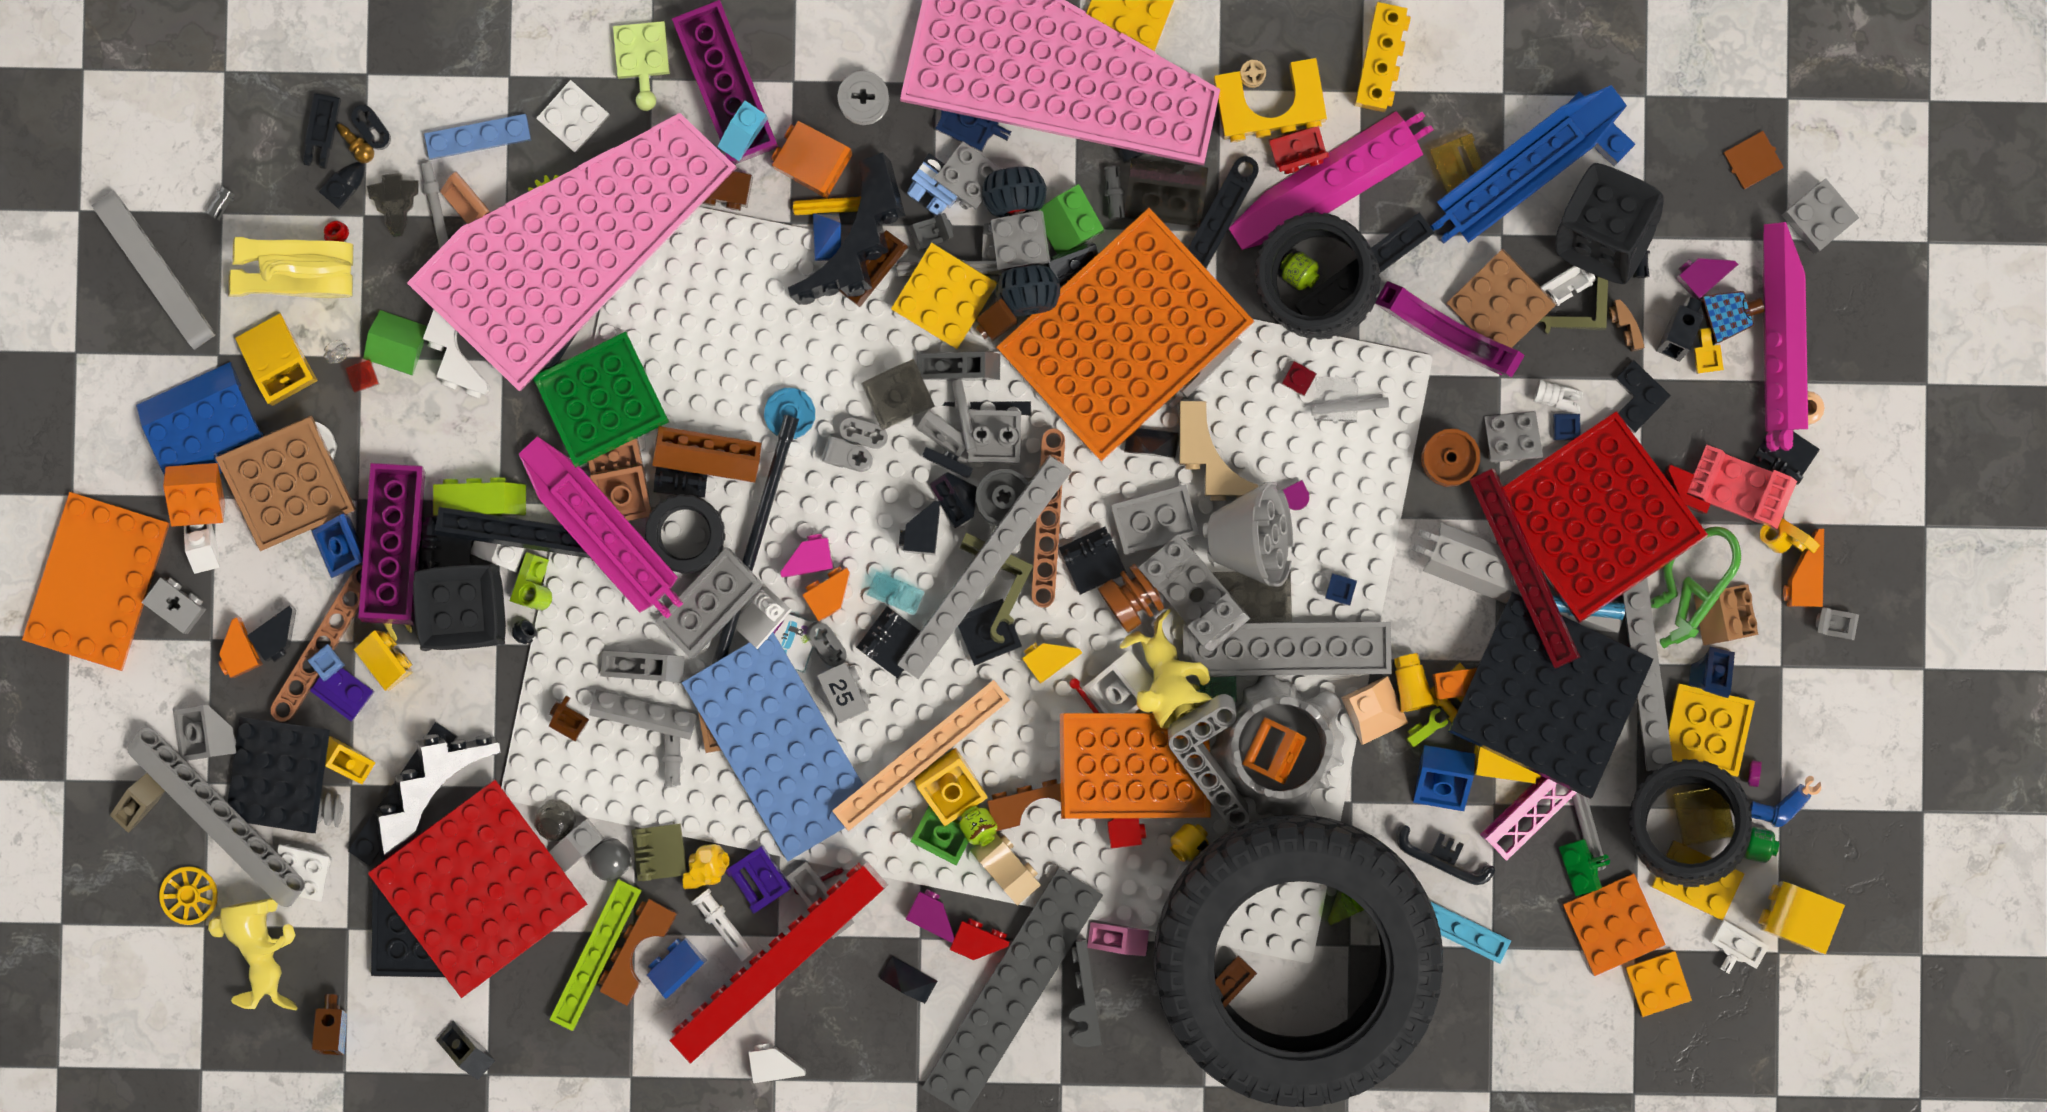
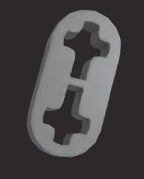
(864, 427)

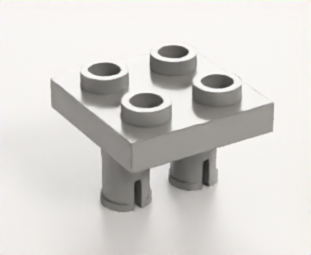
(996, 436)

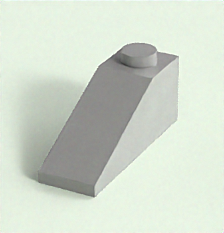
(642, 666)

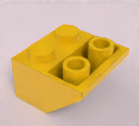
(383, 659)

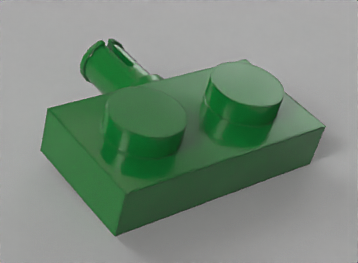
(1582, 866)

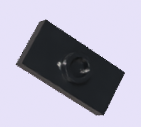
(948, 461)

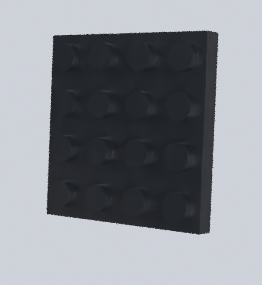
(278, 774)
(394, 946)

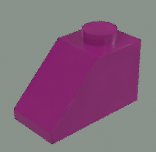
(1703, 274)
(931, 915)

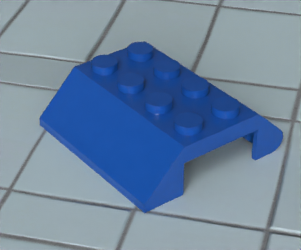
(198, 419)

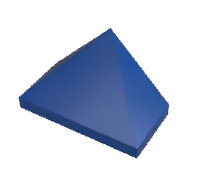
(826, 235)

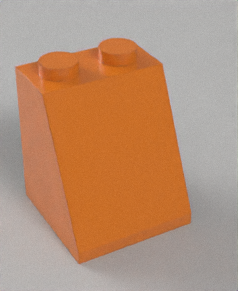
(811, 158)

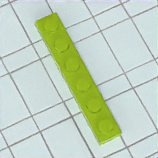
(595, 954)

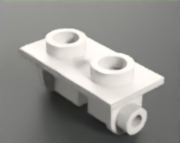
(1573, 279)

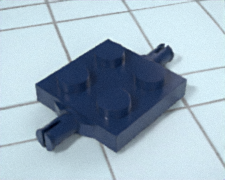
(970, 129)

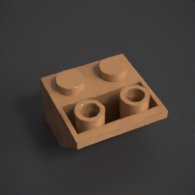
(1730, 616)

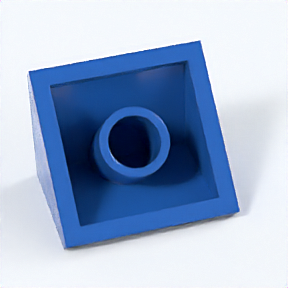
(339, 545)

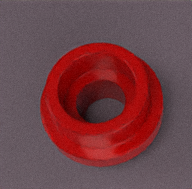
(336, 231)

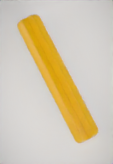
(807, 207)

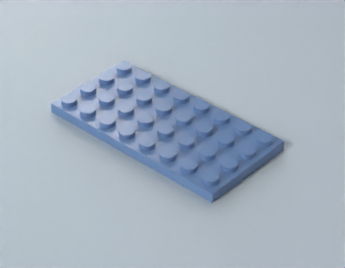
(776, 743)

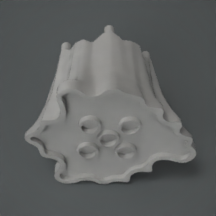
(1320, 753)

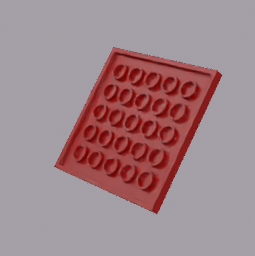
(1601, 516)
(477, 888)

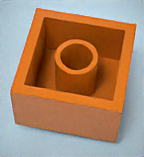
(194, 494)

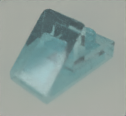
(895, 593)

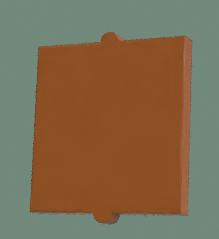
(1753, 160)

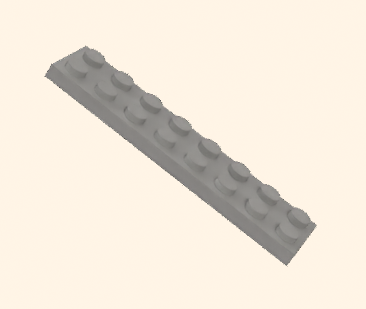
(1296, 649)

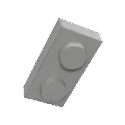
(942, 433)

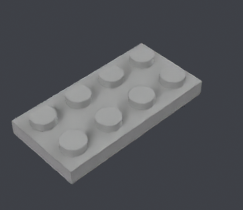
(710, 603)

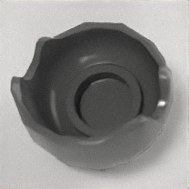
(610, 860)

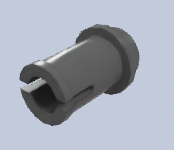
(220, 203)

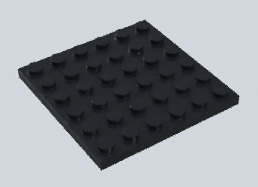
(1546, 716)

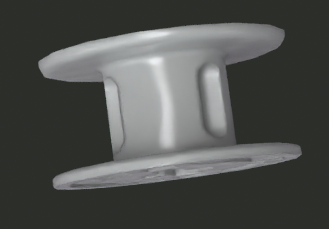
(874, 88)

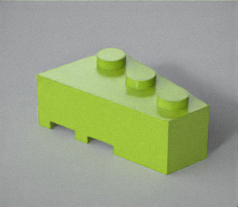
(490, 498)

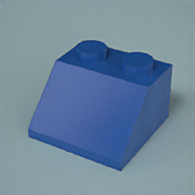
(1444, 778)
(675, 967)

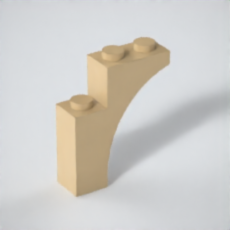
(1197, 450)

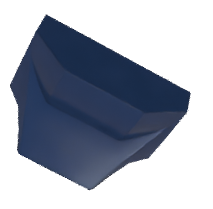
(1713, 672)

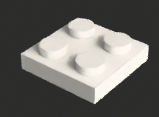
(573, 116)

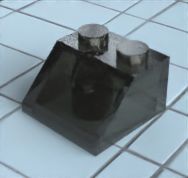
(898, 394)

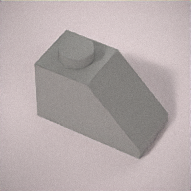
(576, 845)

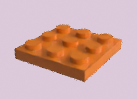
(1613, 924)

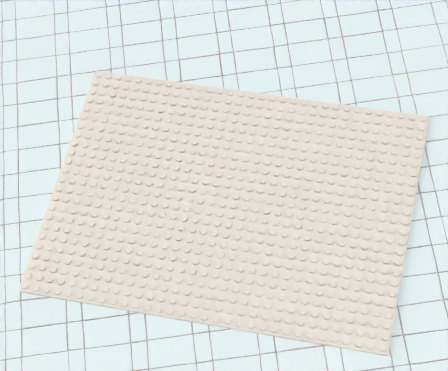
(720, 341)

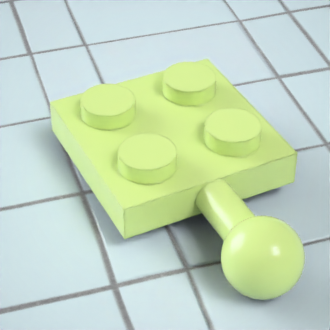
(642, 53)

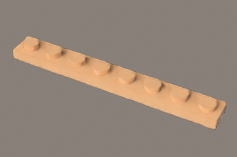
(920, 755)

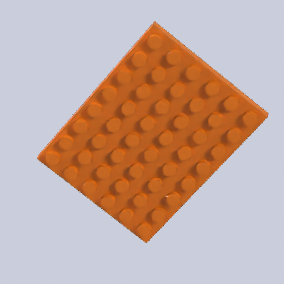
(1125, 334)

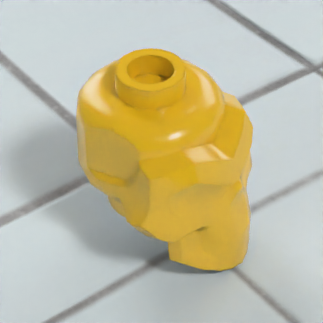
(706, 867)

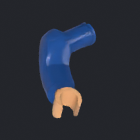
(1788, 807)

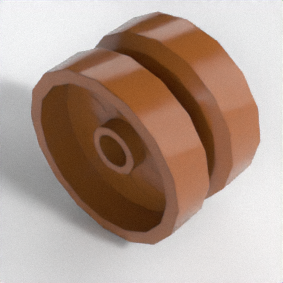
(1437, 466)

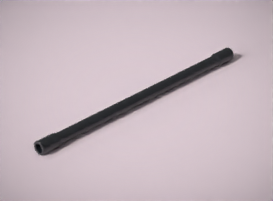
(785, 438)

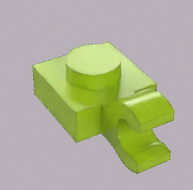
(1419, 732)

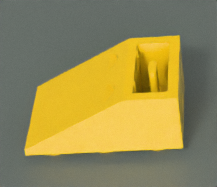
(275, 360)

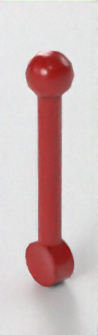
(1075, 684)

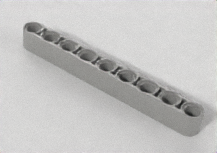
(216, 817)

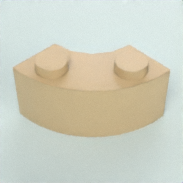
(1006, 868)

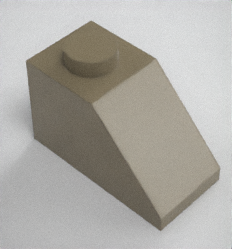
(137, 802)

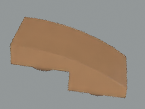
(1623, 317)

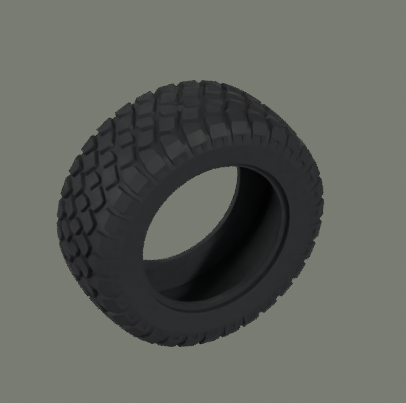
(1321, 1065)

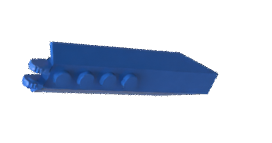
(1529, 164)

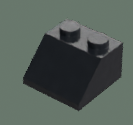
(922, 531)

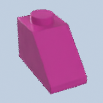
(809, 557)

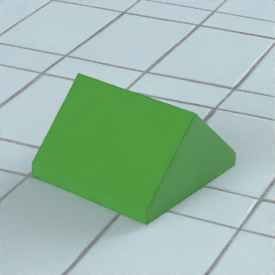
(395, 342)
(943, 841)

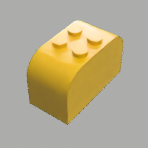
(1801, 917)

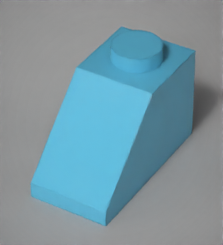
(742, 130)

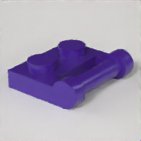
(764, 874)

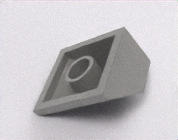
(203, 733)

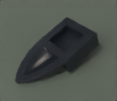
(343, 184)

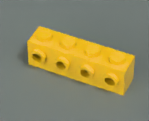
(1381, 57)

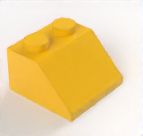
(950, 787)

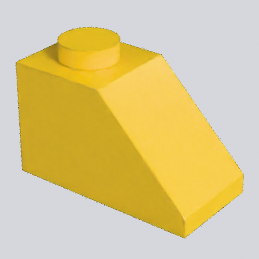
(1048, 659)
(348, 761)

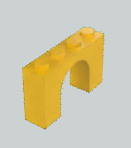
(1241, 121)

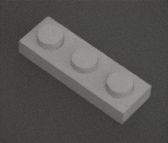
(811, 888)

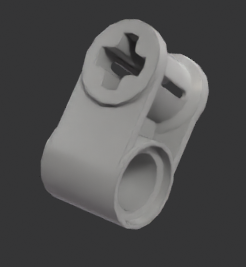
(842, 454)

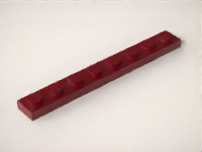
(1524, 568)

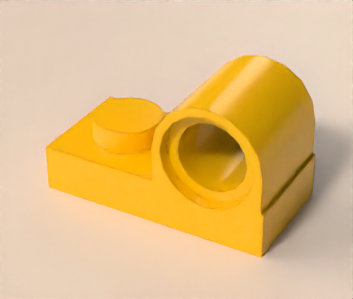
(1787, 536)

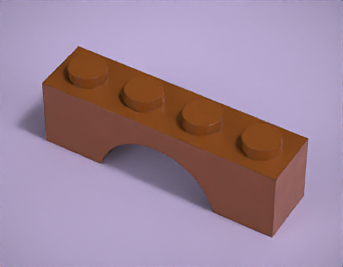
(1009, 809)
(622, 980)

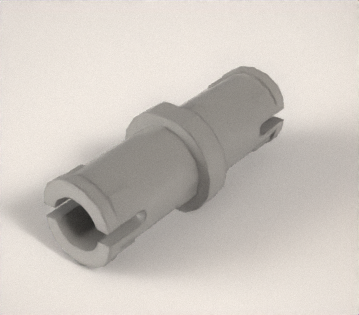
(672, 760)

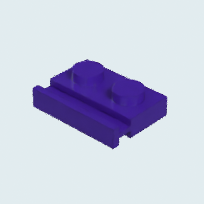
(343, 693)

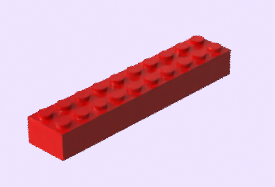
(781, 960)

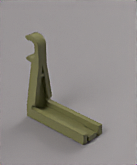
(1583, 322)
(1012, 565)

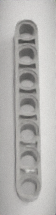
(153, 270)

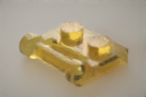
(1450, 164)

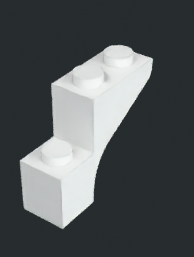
(454, 367)

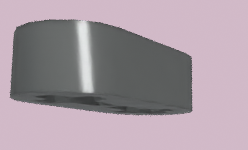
(821, 648)

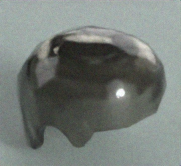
(554, 820)

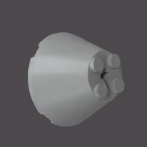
(1253, 535)

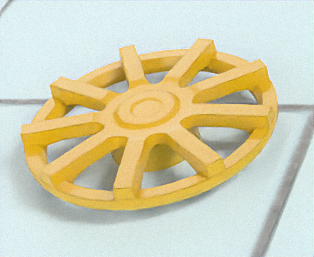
(188, 895)

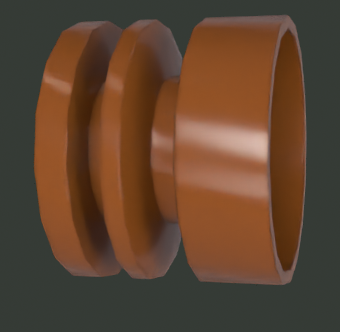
(1131, 598)

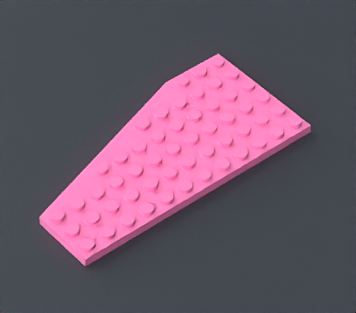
(1056, 74)
(558, 253)

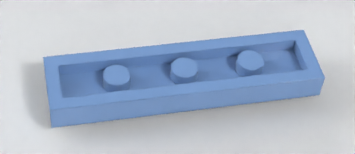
(477, 136)

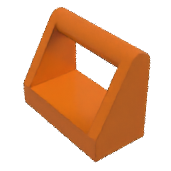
(1285, 755)

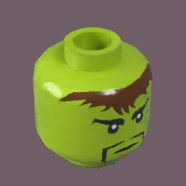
(978, 826)

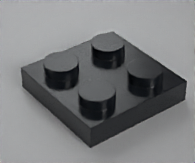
(976, 633)

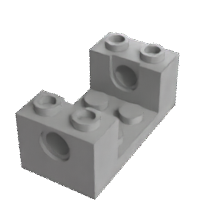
(1179, 571)

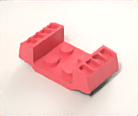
(1741, 487)

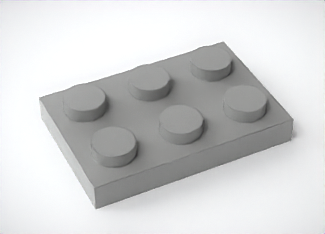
(1154, 519)

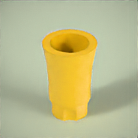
(1412, 684)

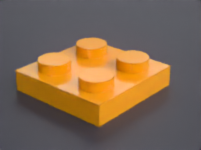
(1658, 983)

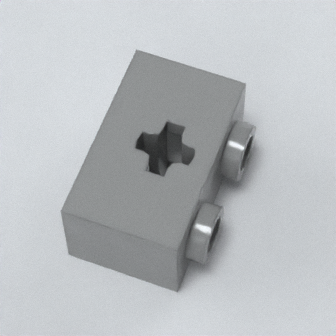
(159, 602)

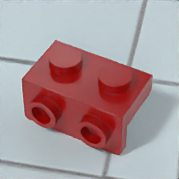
(1298, 149)

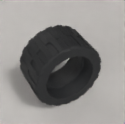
(686, 502)

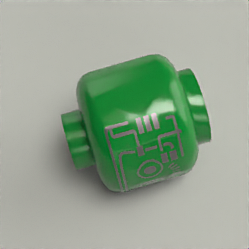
(1762, 845)

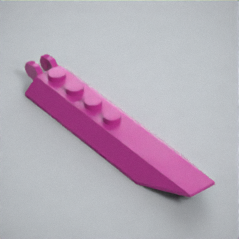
(1340, 178)
(1784, 338)
(599, 528)

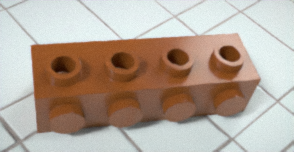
(707, 454)

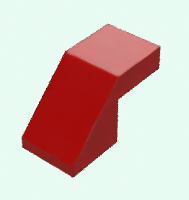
(1681, 482)

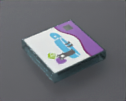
(793, 639)

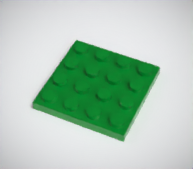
(600, 399)

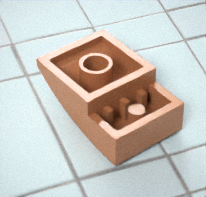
(623, 480)

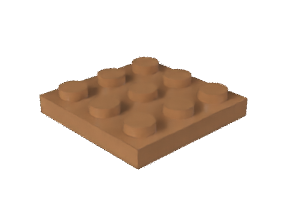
(1502, 301)

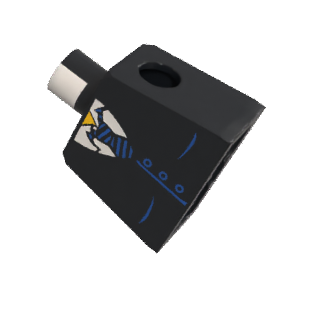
(1681, 330)

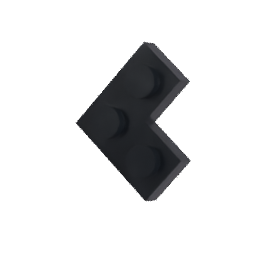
(1646, 393)

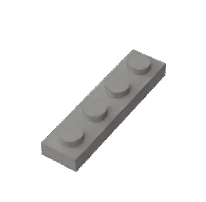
(643, 714)

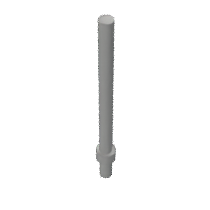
(432, 189)

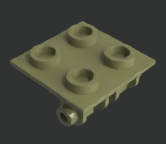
(659, 852)

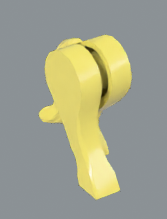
(292, 268)

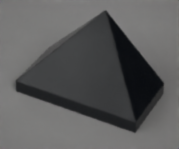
(1152, 443)
(956, 497)
(908, 980)

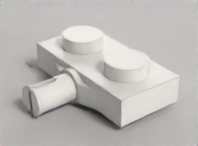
(1738, 946)

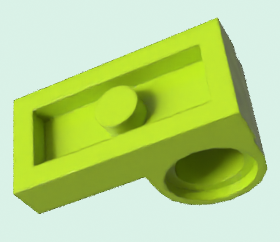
(528, 585)

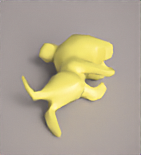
(1170, 692)
(247, 929)

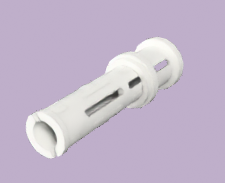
(715, 915)

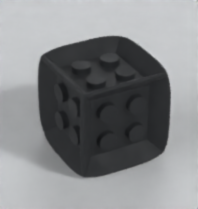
(1609, 223)
(459, 607)

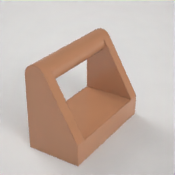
(463, 199)

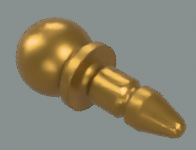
(362, 151)

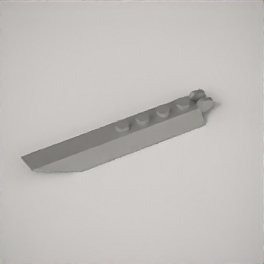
(1483, 569)

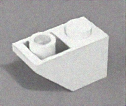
(201, 547)

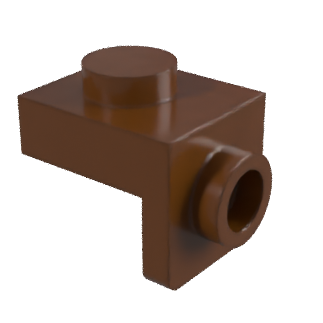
(567, 720)

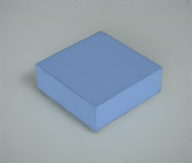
(326, 662)

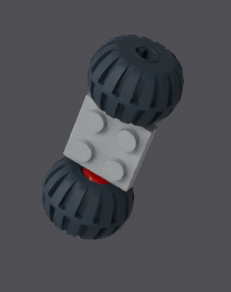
(1021, 240)

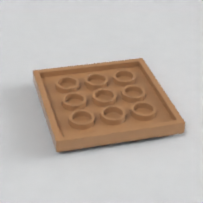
(285, 483)

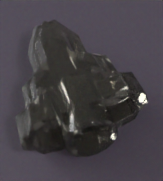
(394, 200)

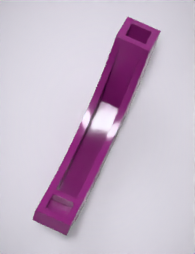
(1448, 332)

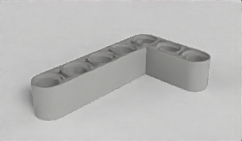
(1205, 762)

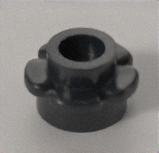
(524, 632)

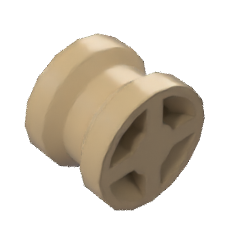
(1252, 69)

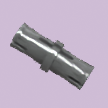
(1114, 193)

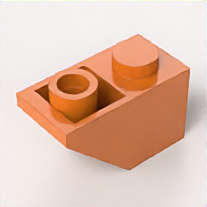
(829, 595)

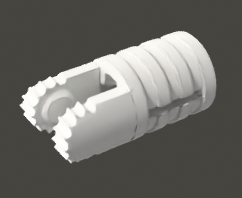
(1553, 396)

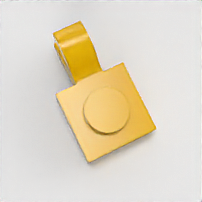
(1708, 356)

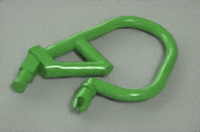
(1689, 629)

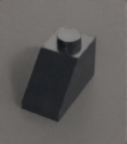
(275, 635)
(465, 1050)

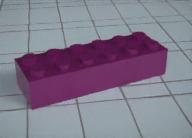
(721, 72)
(391, 543)

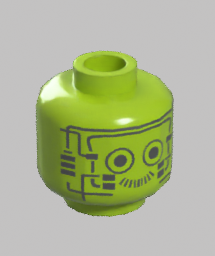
(1300, 270)

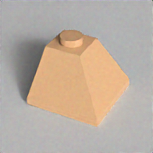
(1374, 710)

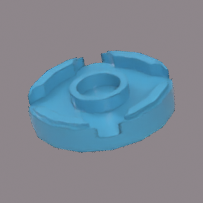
(791, 403)

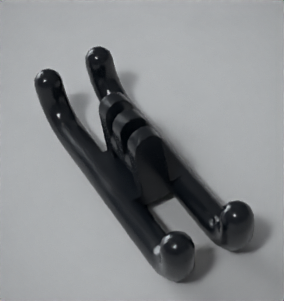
(1443, 857)

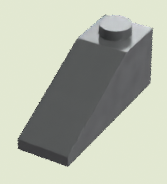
(959, 366)

